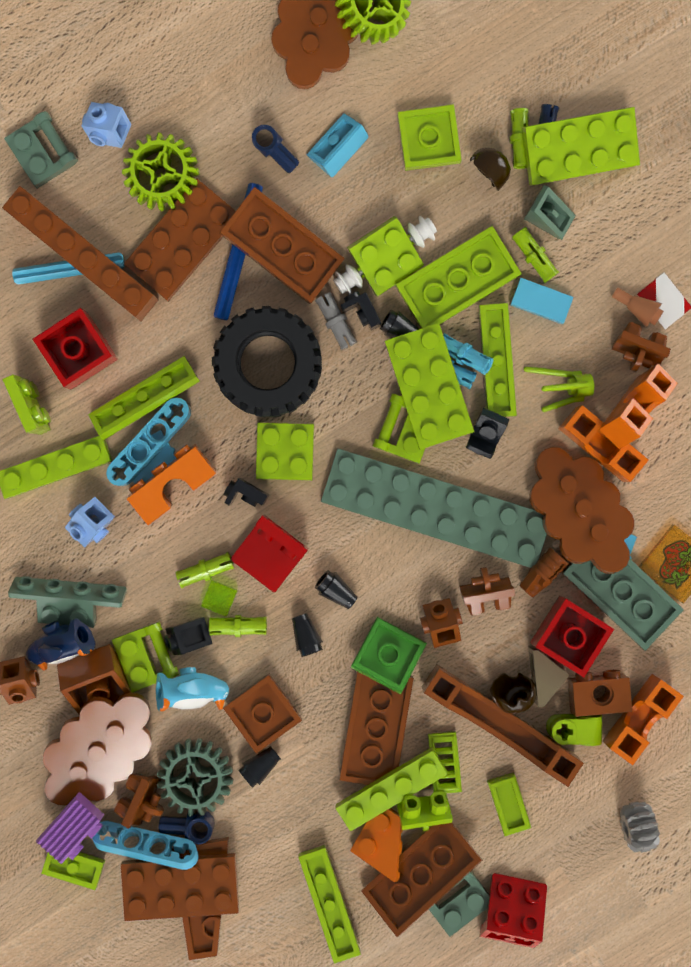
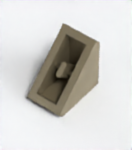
(545, 675)

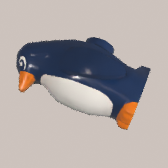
(61, 643)

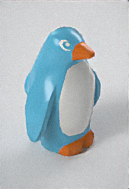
(189, 690)

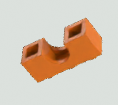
(632, 412)
(584, 430)
(149, 496)
(650, 704)

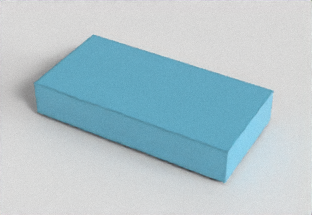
(541, 301)

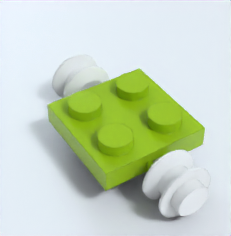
(385, 255)

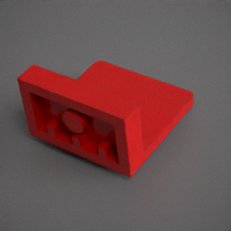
(269, 553)
(515, 911)

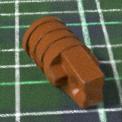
(543, 572)

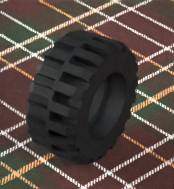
(257, 324)

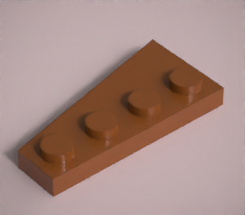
(203, 932)

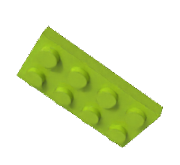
(581, 146)
(458, 279)
(429, 386)

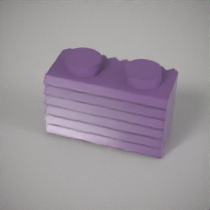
(70, 828)

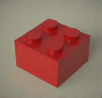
(75, 349)
(571, 636)

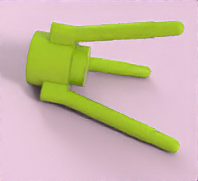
(578, 385)

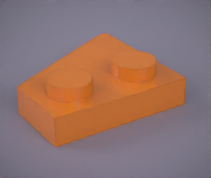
(381, 843)

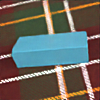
(338, 145)

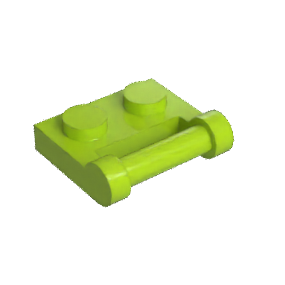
(406, 444)
(137, 660)

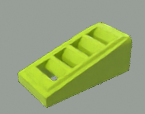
(453, 786)

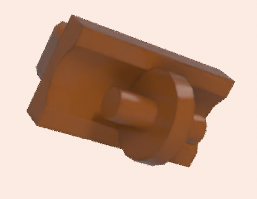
(640, 350)
(486, 589)
(144, 802)

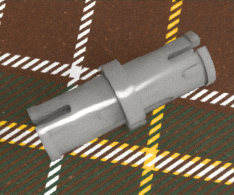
(336, 321)

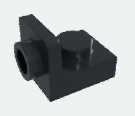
(366, 314)
(487, 433)
(251, 494)
(187, 636)

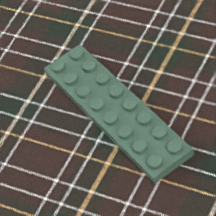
(435, 508)

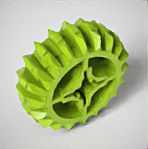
(390, 13)
(165, 149)

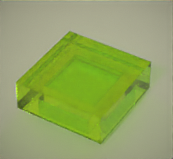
(219, 598)

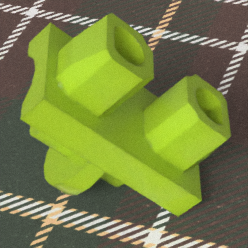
(424, 811)

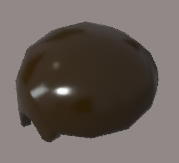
(492, 165)
(513, 693)

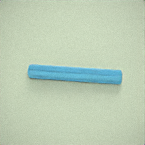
(55, 270)

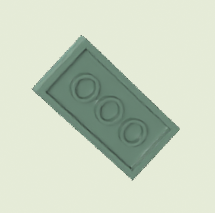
(627, 599)

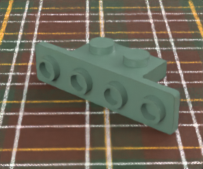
(67, 599)

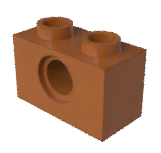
(615, 699)

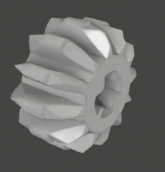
(639, 827)

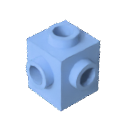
(106, 124)
(89, 522)

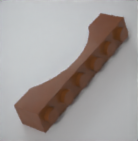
(80, 253)
(507, 727)

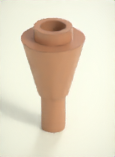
(643, 309)

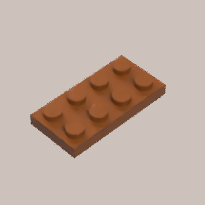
(180, 241)
(281, 245)
(374, 730)
(426, 874)
(170, 892)

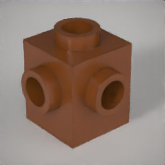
(441, 622)
(18, 680)

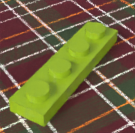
(497, 345)
(143, 398)
(54, 467)
(391, 789)
(329, 904)

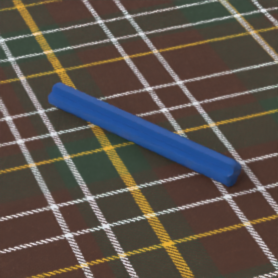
(231, 275)

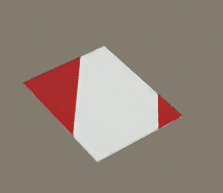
(672, 301)

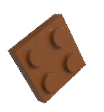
(262, 713)

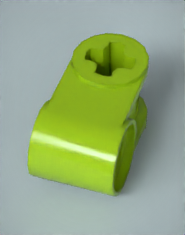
(578, 731)

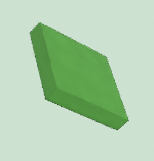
(388, 655)

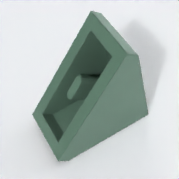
(550, 213)

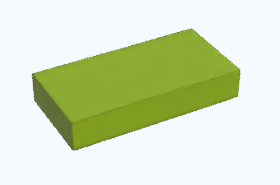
(509, 804)

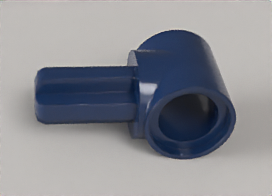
(276, 149)
(185, 826)

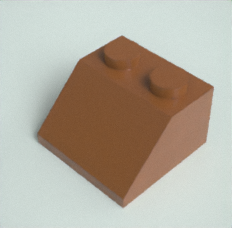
(92, 676)

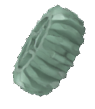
(198, 800)

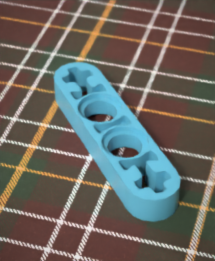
(152, 445)
(146, 841)

